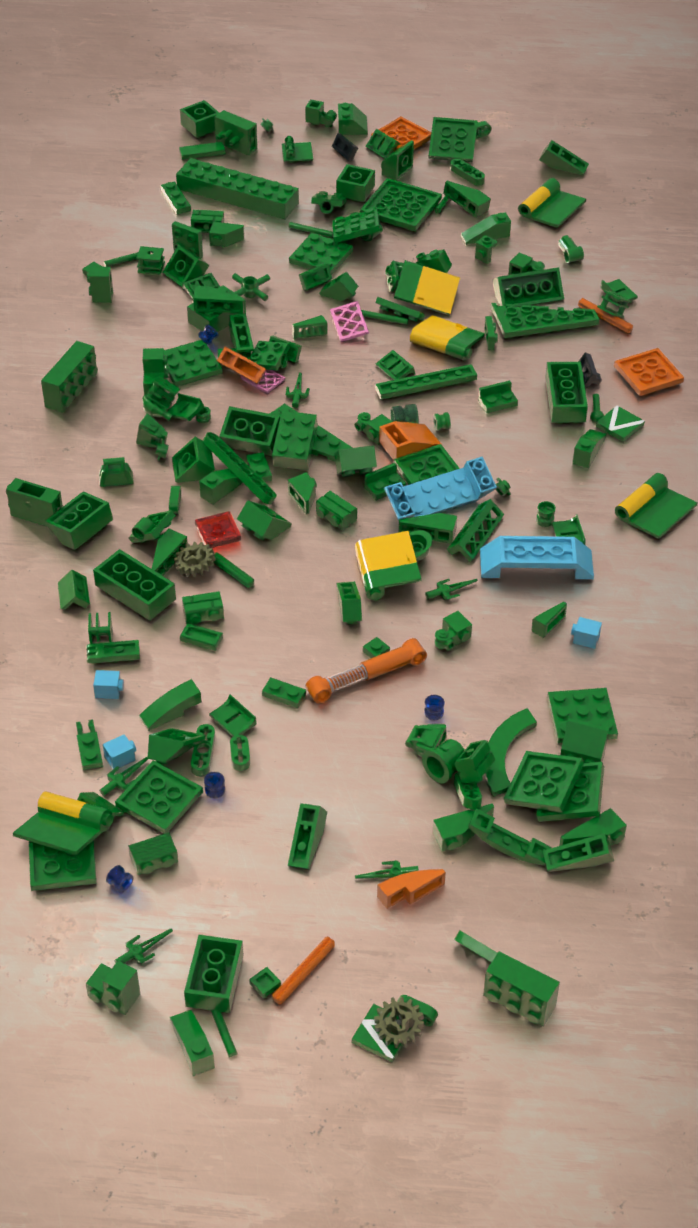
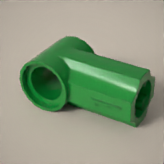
(571, 251)

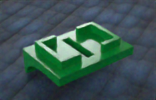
(386, 147)
(205, 280)
(620, 288)
(400, 370)
(186, 407)
(569, 527)
(228, 711)

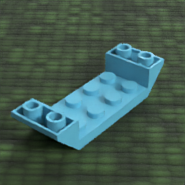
(442, 491)
(536, 553)

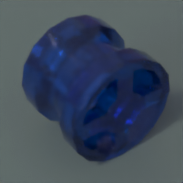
(208, 334)
(434, 707)
(218, 788)
(119, 878)

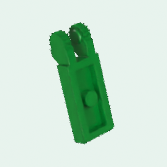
(89, 747)

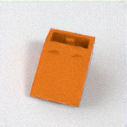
(405, 438)

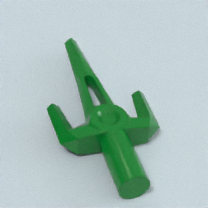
(297, 394)
(444, 589)
(119, 779)
(393, 872)
(136, 951)

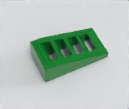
(315, 327)
(549, 619)

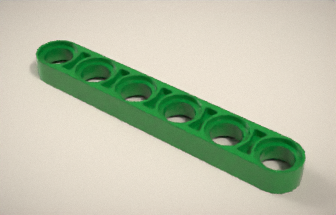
(239, 468)

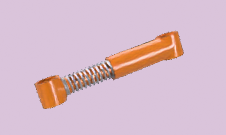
(409, 653)

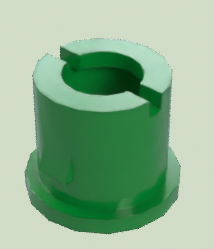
(440, 761)

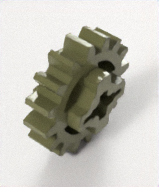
(194, 559)
(388, 1025)

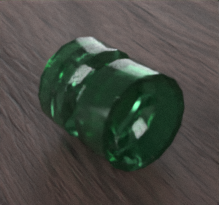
(406, 414)

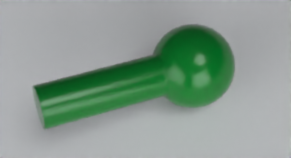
(596, 414)

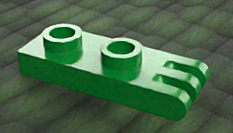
(113, 651)

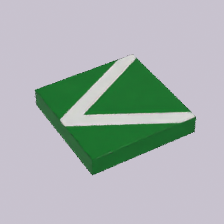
(620, 423)
(368, 1038)

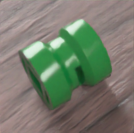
(545, 514)

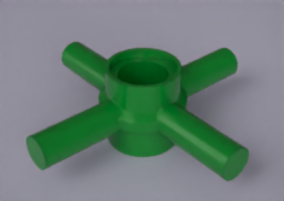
(250, 286)

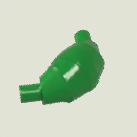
(154, 409)

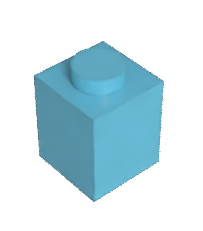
(586, 632)
(108, 684)
(119, 751)

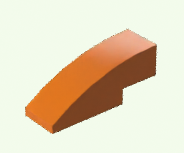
(241, 365)
(410, 886)

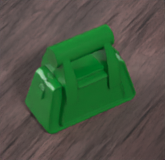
(150, 432)
(115, 472)
(430, 737)

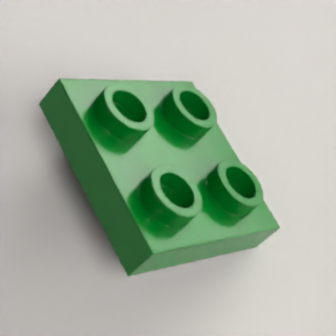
(334, 200)
(187, 238)
(270, 355)
(151, 526)

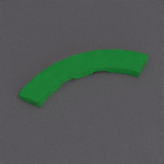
(500, 743)

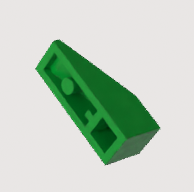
(562, 159)
(469, 199)
(494, 226)
(215, 300)
(240, 333)
(588, 447)
(218, 485)
(438, 525)
(166, 550)
(349, 602)
(606, 823)
(453, 829)
(307, 835)
(579, 854)
(193, 1042)

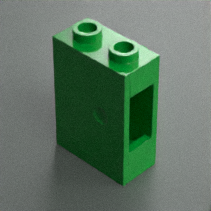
(236, 132)
(32, 501)

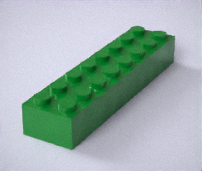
(238, 188)

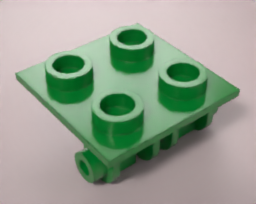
(296, 151)

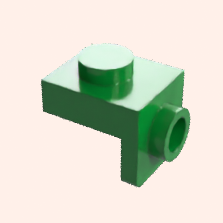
(484, 249)

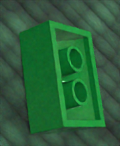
(79, 519)

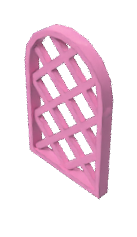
(281, 378)

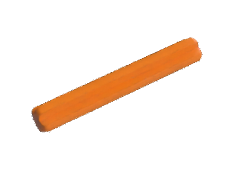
(613, 320)
(303, 970)

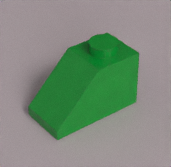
(225, 234)
(340, 288)
(303, 491)

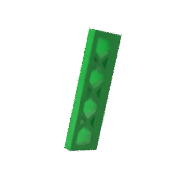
(475, 525)

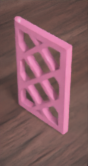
(352, 333)

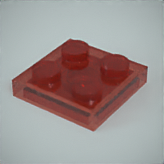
(218, 529)

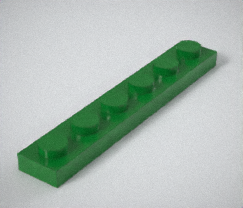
(426, 381)

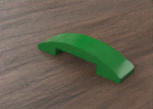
(506, 841)

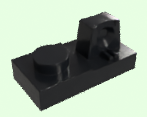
(344, 147)
(589, 372)

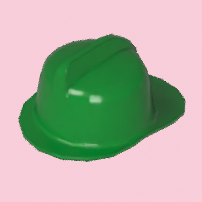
(421, 543)

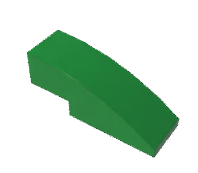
(171, 705)

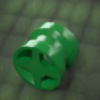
(442, 421)

